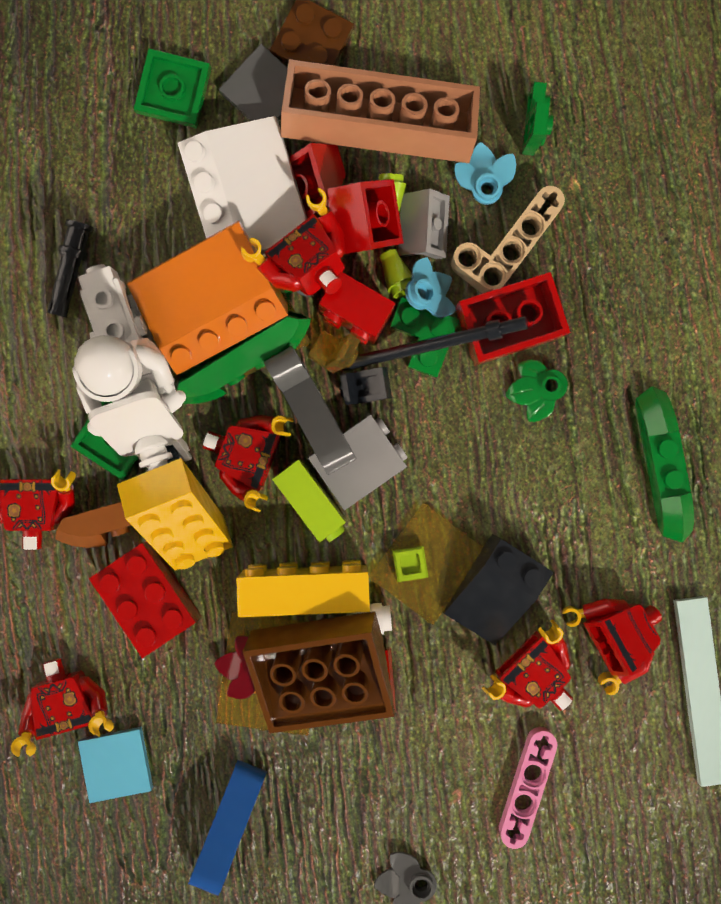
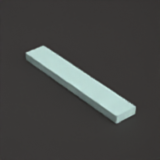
(700, 686)

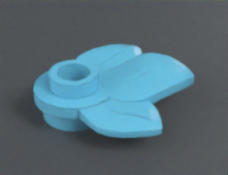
(485, 170)
(429, 289)

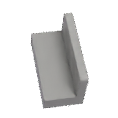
(424, 224)

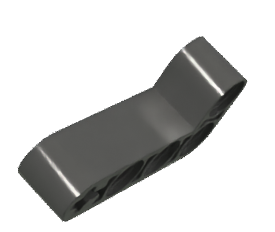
(310, 410)

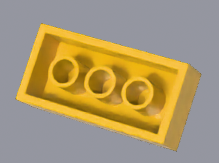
(175, 515)
(303, 590)

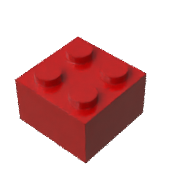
(367, 214)
(357, 309)

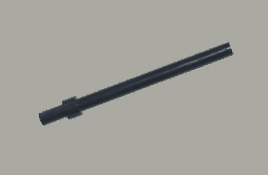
(492, 330)

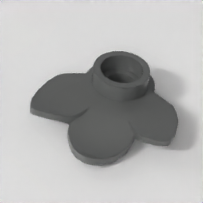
(401, 879)

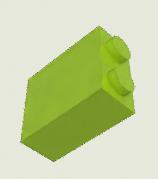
(311, 501)

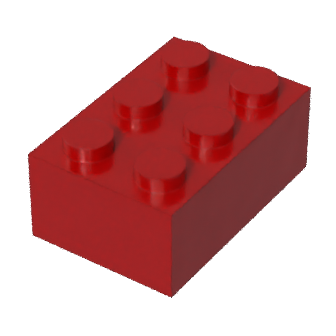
(531, 298)
(145, 598)

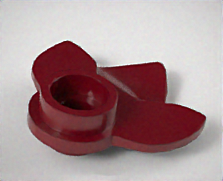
(235, 669)

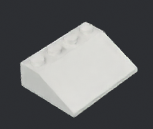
(246, 178)

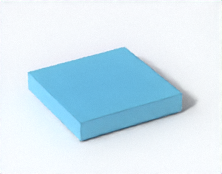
(115, 764)

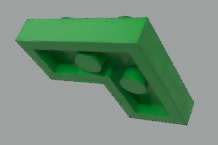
(537, 121)
(423, 326)

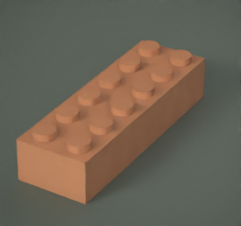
(380, 111)

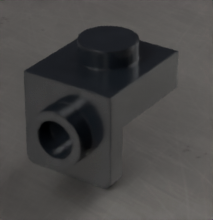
(365, 386)

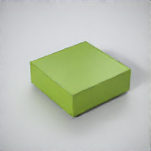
(410, 563)

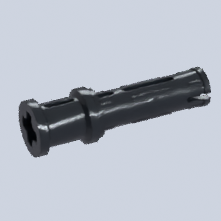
(72, 254)

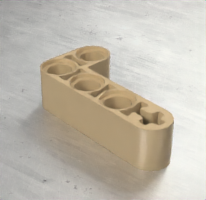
(515, 239)

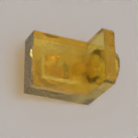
(334, 353)

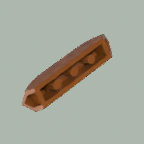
(92, 527)

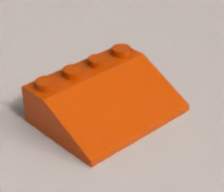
(206, 299)

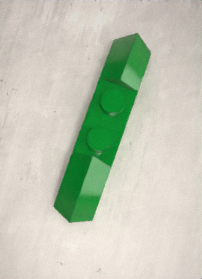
(207, 379)
(665, 464)

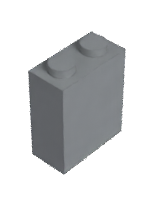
(374, 465)

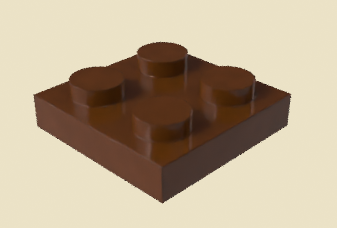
(312, 35)

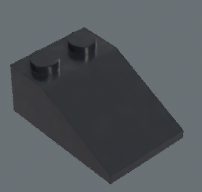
(497, 590)

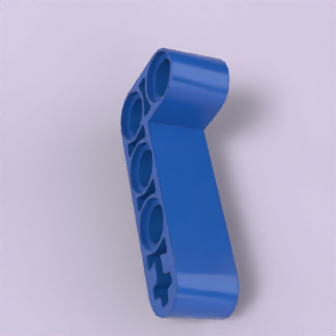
(227, 828)

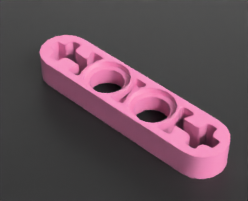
(523, 786)

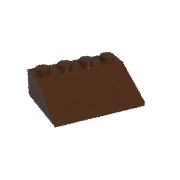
(320, 672)

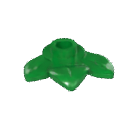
(532, 389)

